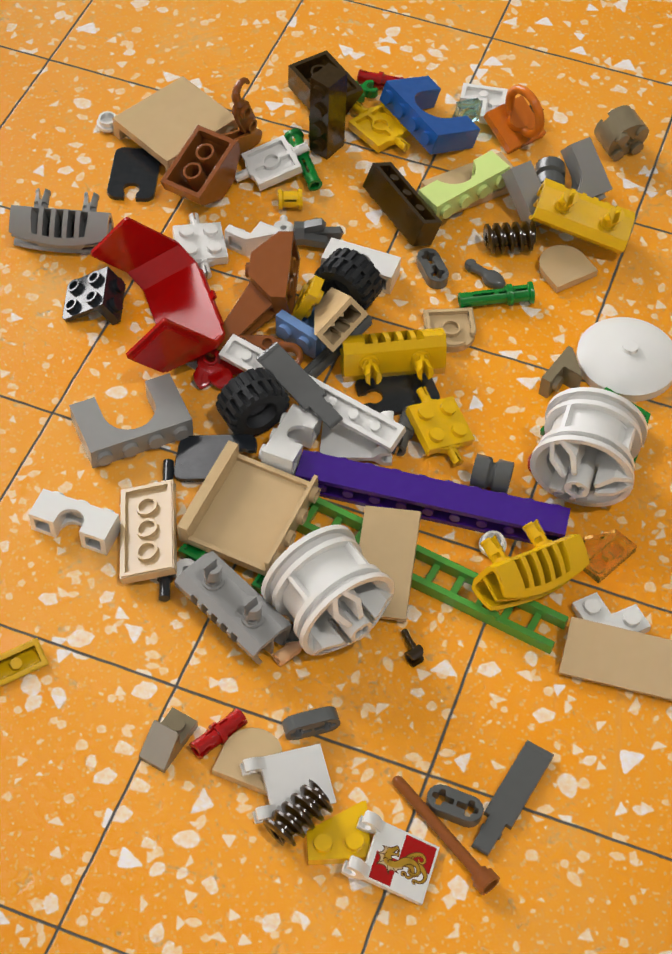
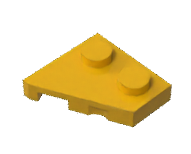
(309, 295)
(338, 838)

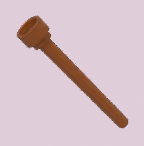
(484, 878)

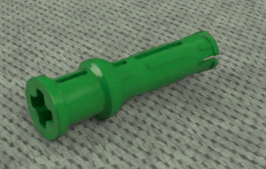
(311, 178)
(507, 295)

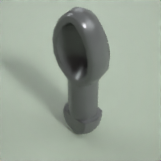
(490, 277)

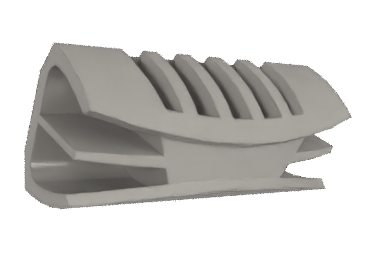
(59, 228)
(233, 605)

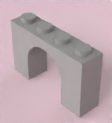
(585, 171)
(108, 444)

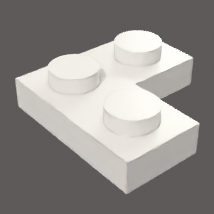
(488, 96)
(595, 610)

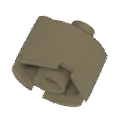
(621, 132)

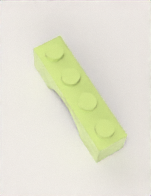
(449, 198)

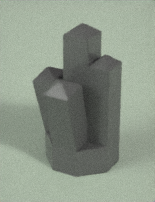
(315, 233)

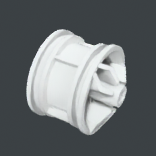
(589, 447)
(327, 590)

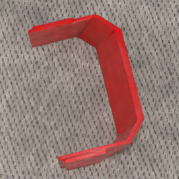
(175, 291)

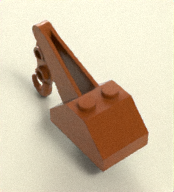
(210, 159)
(271, 288)

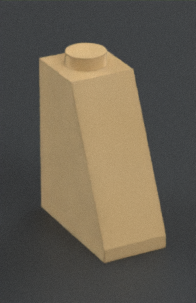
(336, 318)

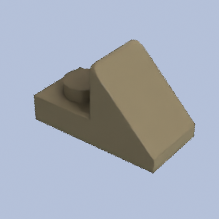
(563, 371)
(167, 739)

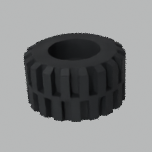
(352, 275)
(252, 402)

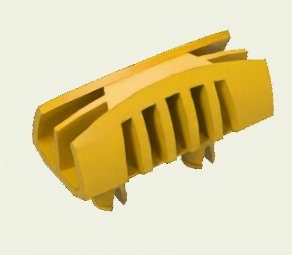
(583, 216)
(393, 354)
(530, 574)

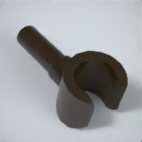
(415, 654)

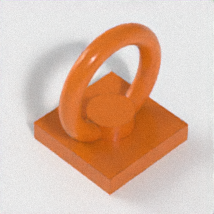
(515, 122)

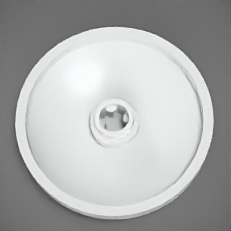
(626, 358)

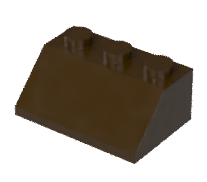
(301, 71)

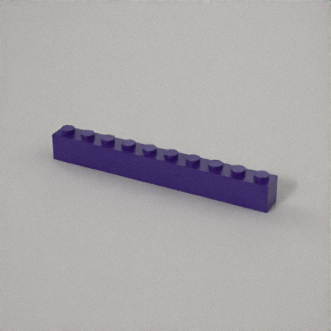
(436, 499)

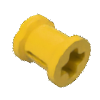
(290, 199)

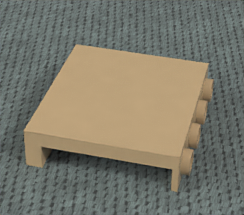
(169, 117)
(247, 510)

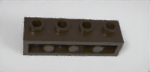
(327, 110)
(402, 204)

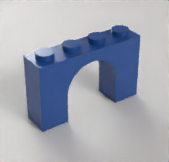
(437, 135)

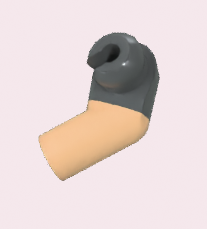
(289, 651)

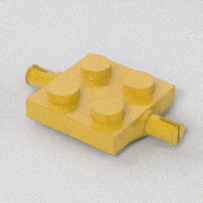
(378, 127)
(440, 426)

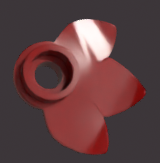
(215, 372)

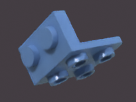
(299, 332)

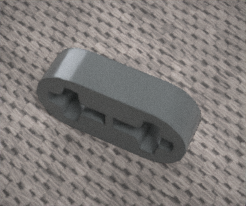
(427, 270)
(311, 723)
(455, 805)

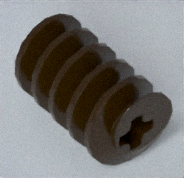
(509, 236)
(298, 814)

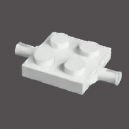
(272, 162)
(203, 242)

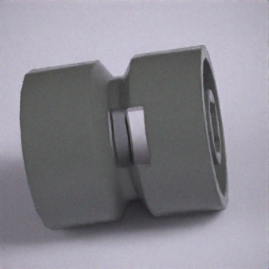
(551, 168)
(491, 474)

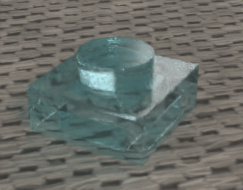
(469, 108)

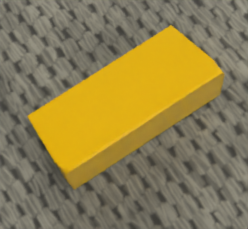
(21, 661)

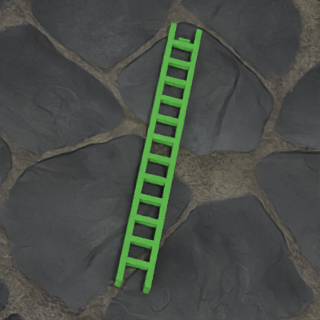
(451, 597)

